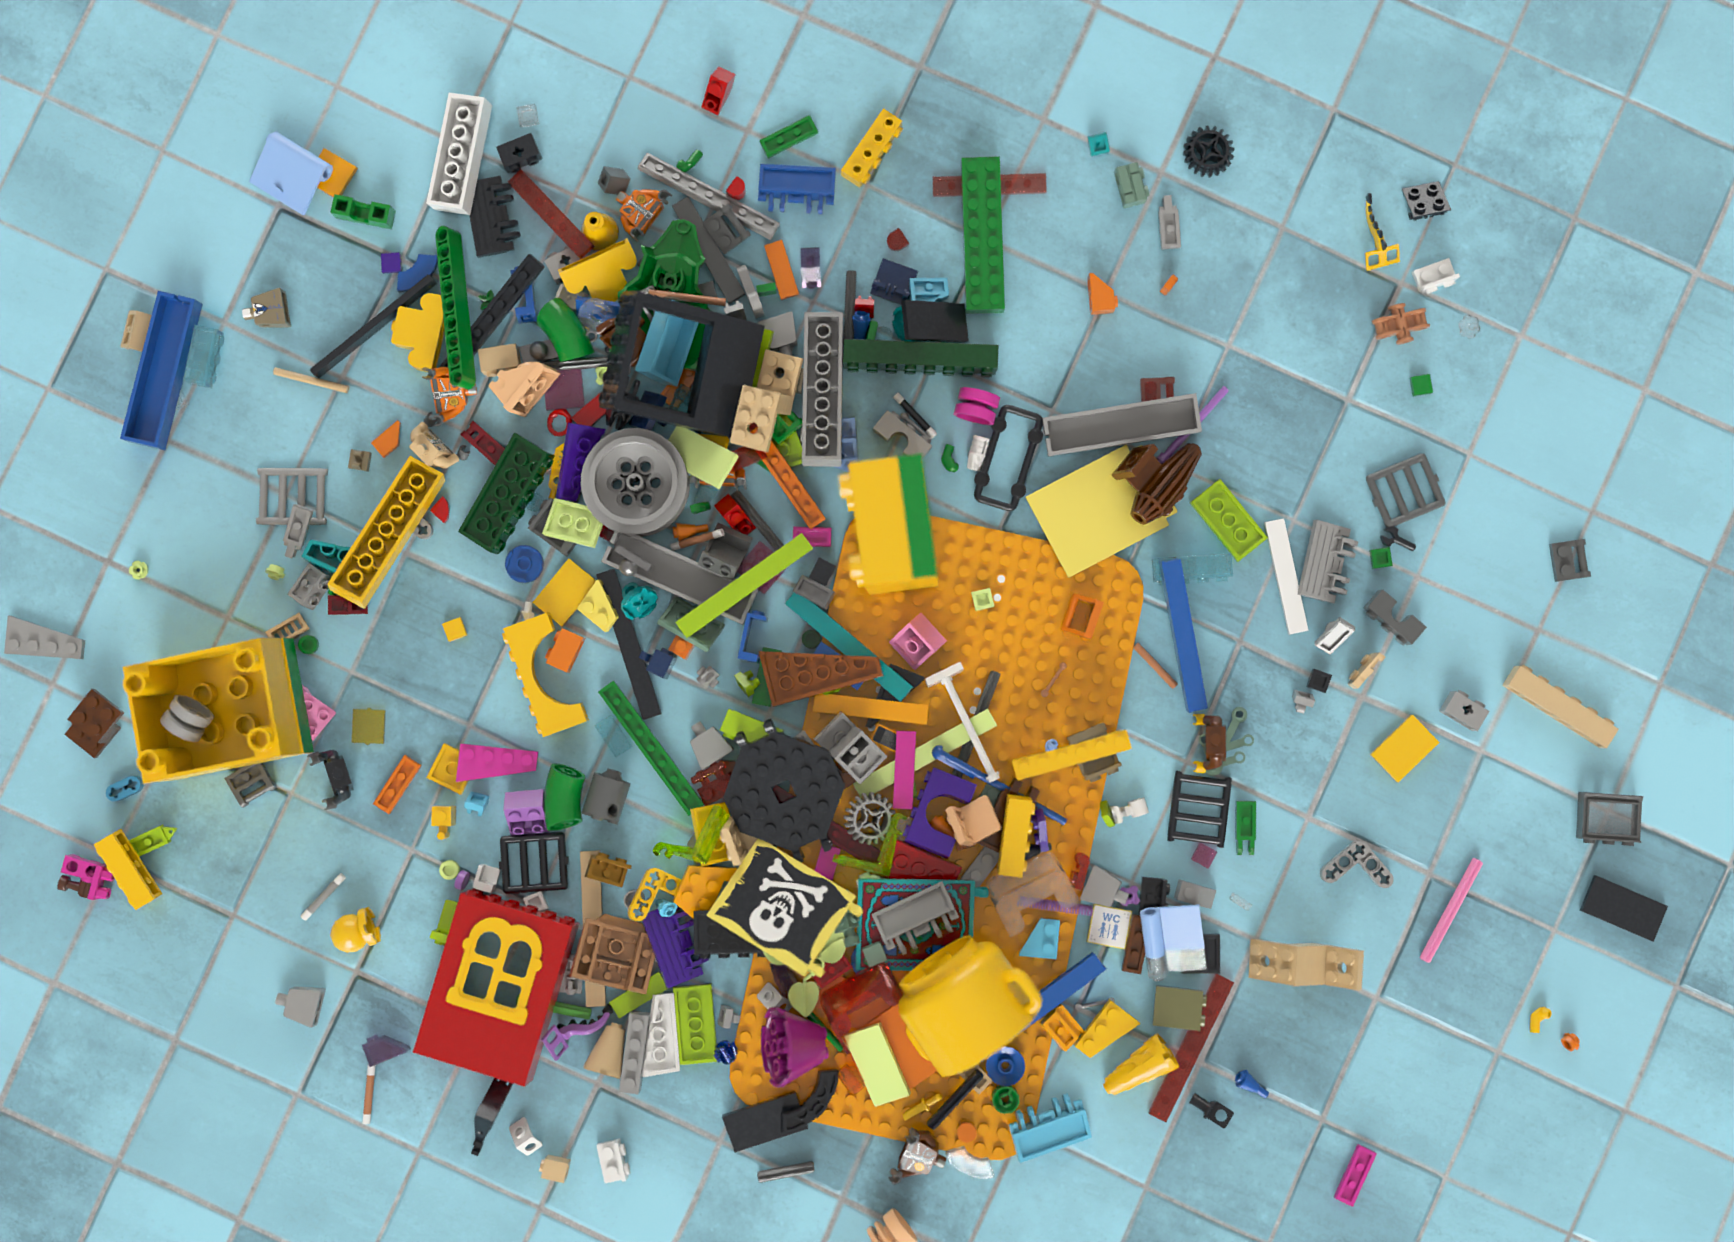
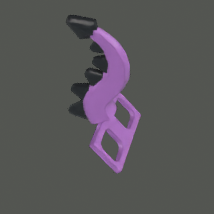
(566, 1031)

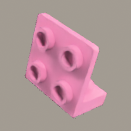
(317, 712)

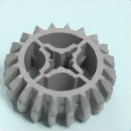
(884, 811)

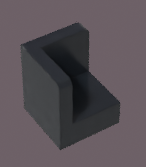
(822, 571)

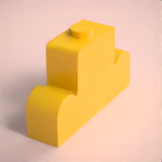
(600, 271)
(420, 331)

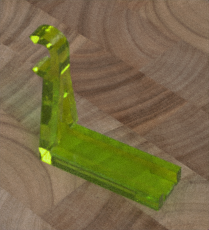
(705, 843)
(886, 854)

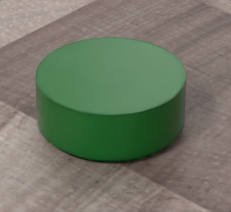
(308, 644)

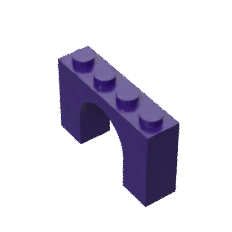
(919, 831)

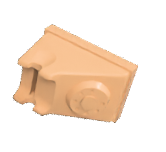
(523, 386)

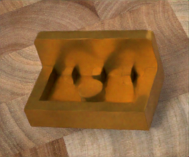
(607, 870)

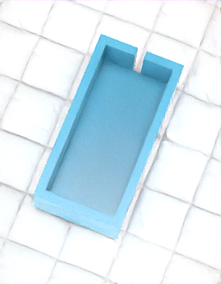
(666, 348)

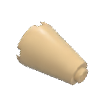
(608, 1052)

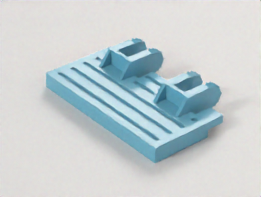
(1051, 1132)

